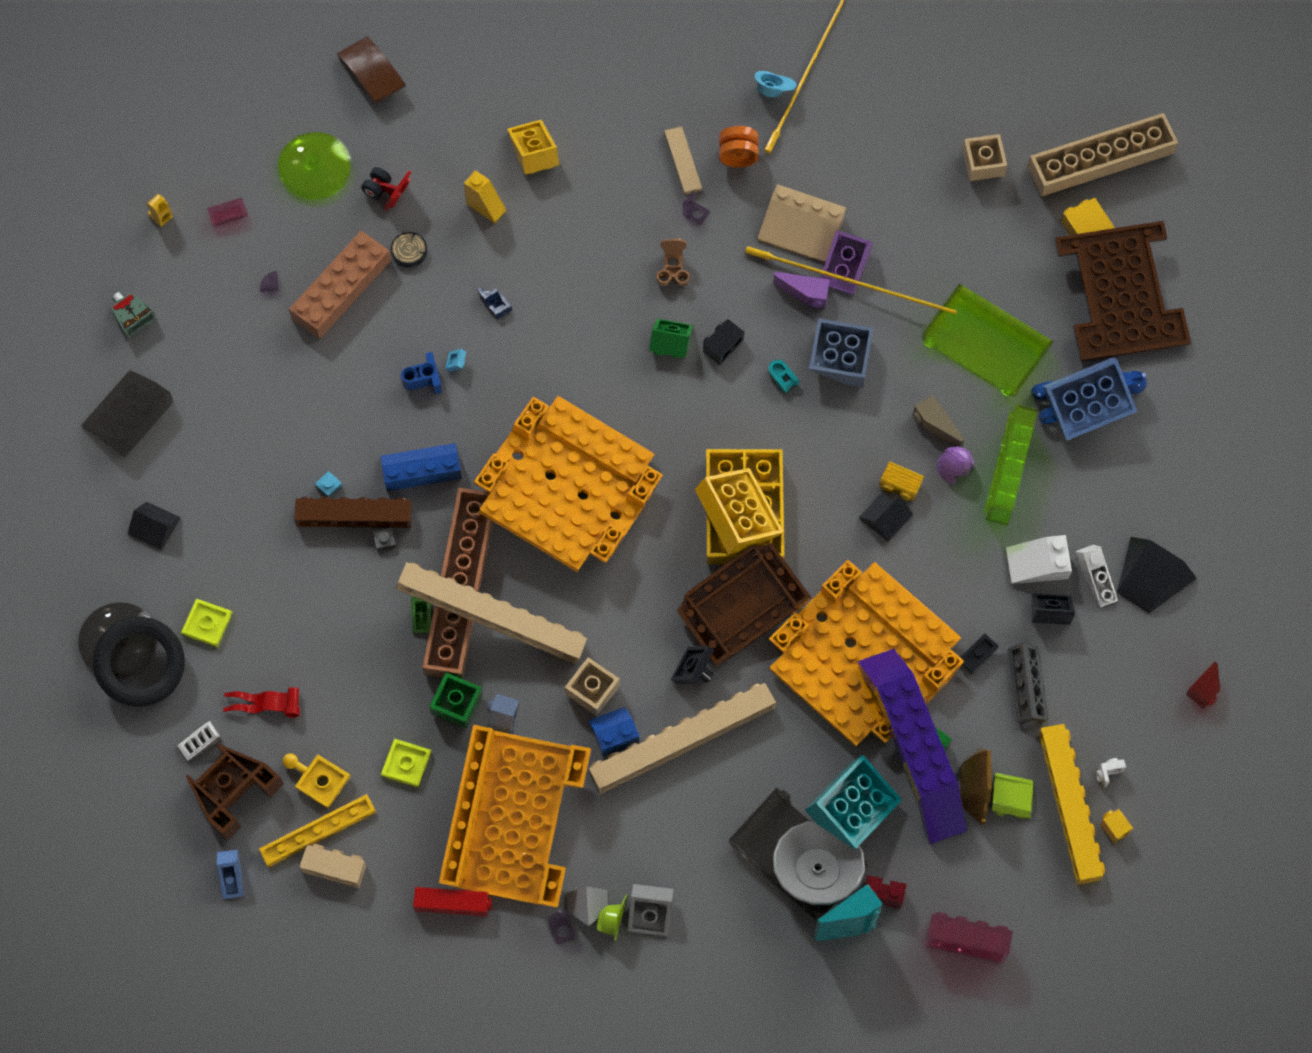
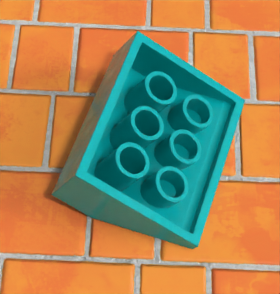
(854, 803)
(851, 917)

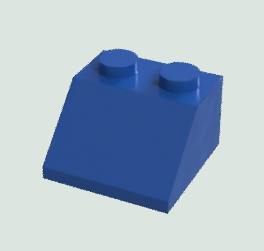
(614, 731)

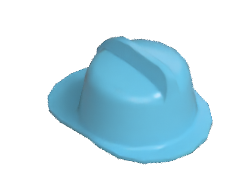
(772, 84)

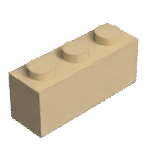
(333, 865)

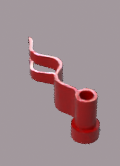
(267, 700)

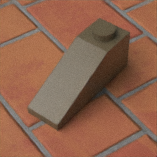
(935, 420)

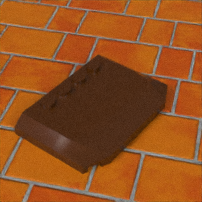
(742, 601)

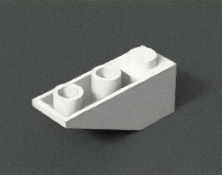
(1097, 574)

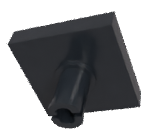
(693, 666)

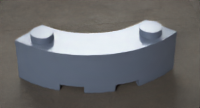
(502, 713)

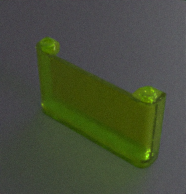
(987, 341)

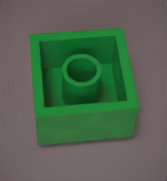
(456, 700)

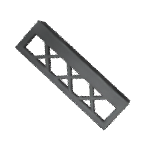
(1024, 682)

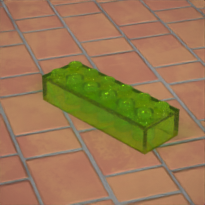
(1010, 464)

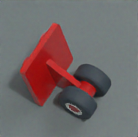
(381, 183)

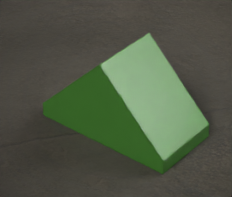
(421, 615)

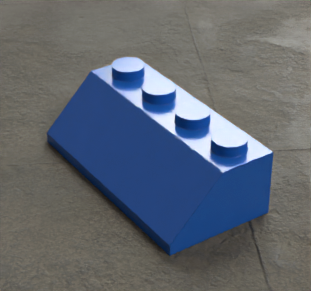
(421, 467)

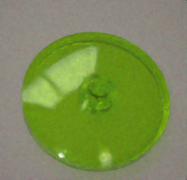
(314, 165)

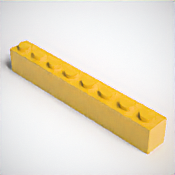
(1071, 804)

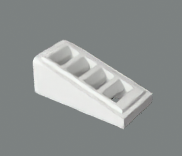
(208, 727)

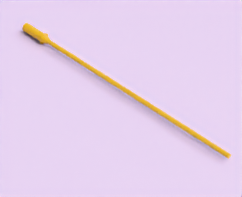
(776, 133)
(768, 256)

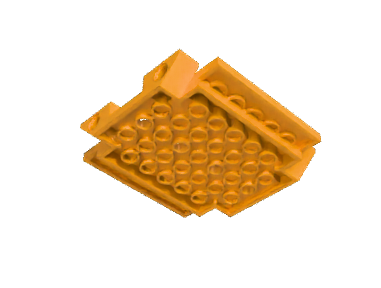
(584, 459)
(878, 618)

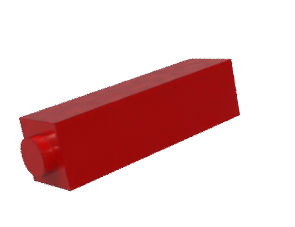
(452, 901)

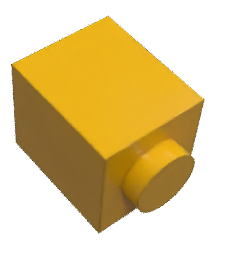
(1115, 825)

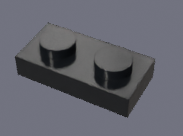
(978, 653)

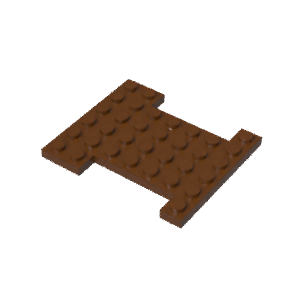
(1122, 293)

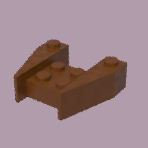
(226, 782)

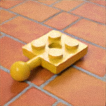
(318, 768)

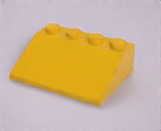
(738, 510)

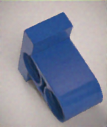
(420, 379)

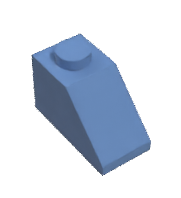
(230, 874)

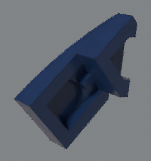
(495, 302)

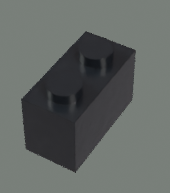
(723, 341)

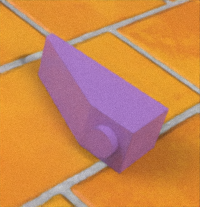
(806, 289)

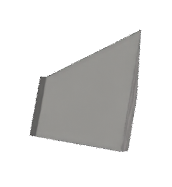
(586, 903)

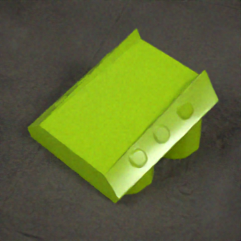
(1011, 796)

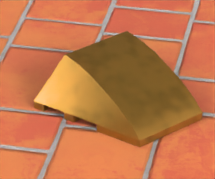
(976, 784)

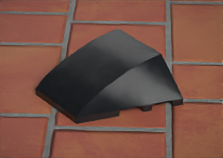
(1152, 574)

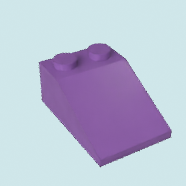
(847, 259)

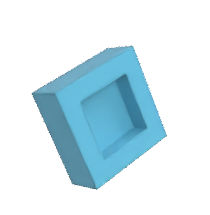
(455, 360)
(328, 484)

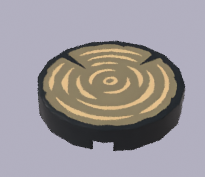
(409, 249)

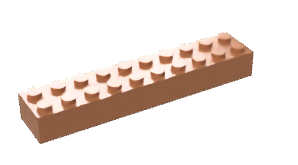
(465, 563)

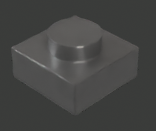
(384, 539)

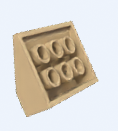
(801, 223)

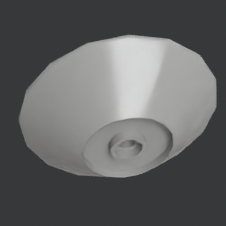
(811, 847)

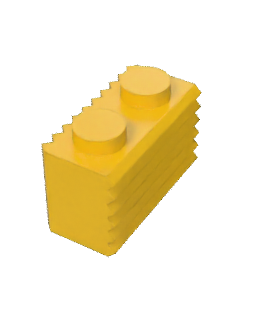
(901, 481)

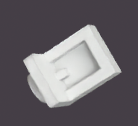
(1111, 767)

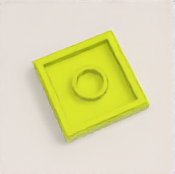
(206, 623)
(406, 763)

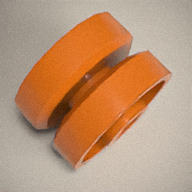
(738, 146)

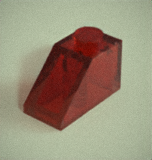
(1206, 687)

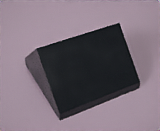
(886, 514)
(152, 525)
(1052, 609)

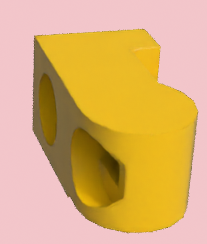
(158, 208)

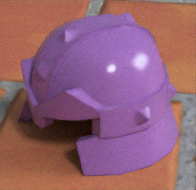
(955, 463)

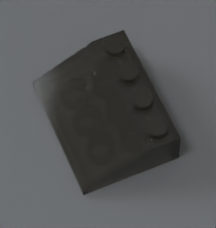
(128, 412)

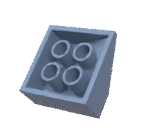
(841, 351)

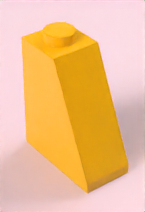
(483, 197)

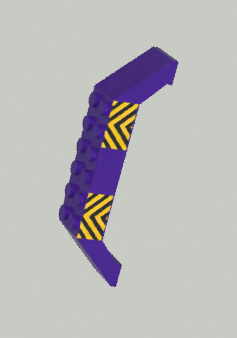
(916, 744)

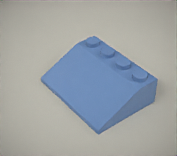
(1090, 398)

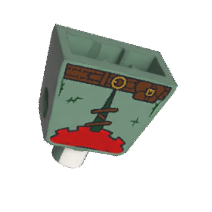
(131, 313)

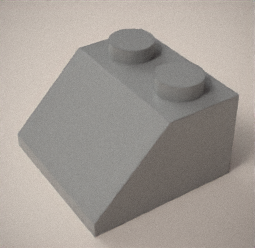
(650, 910)

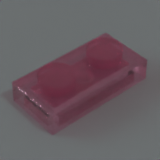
(227, 212)

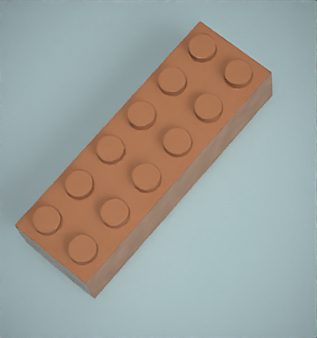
(340, 284)

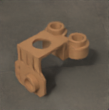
(673, 249)

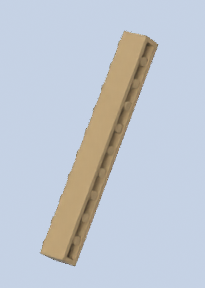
(491, 613)
(681, 738)

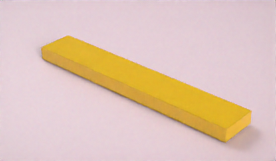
(317, 830)

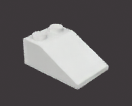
(1039, 560)

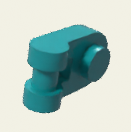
(777, 371)

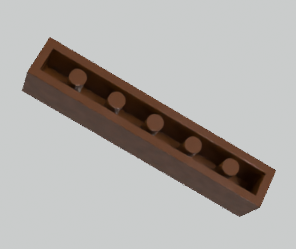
(353, 512)

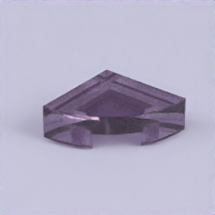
(269, 282)

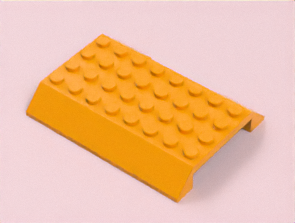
(510, 816)

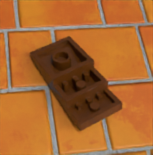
(371, 69)

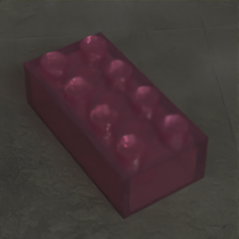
(968, 937)

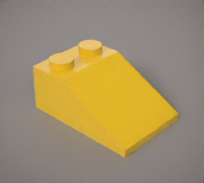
(533, 147)

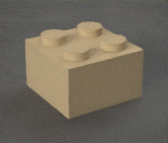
(984, 157)
(592, 686)

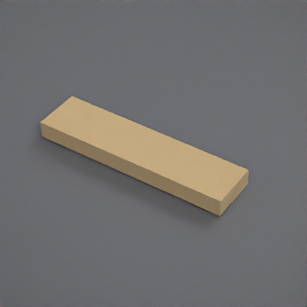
(683, 160)

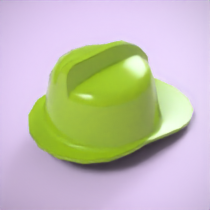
(611, 917)

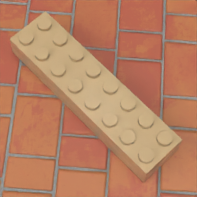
(1102, 154)

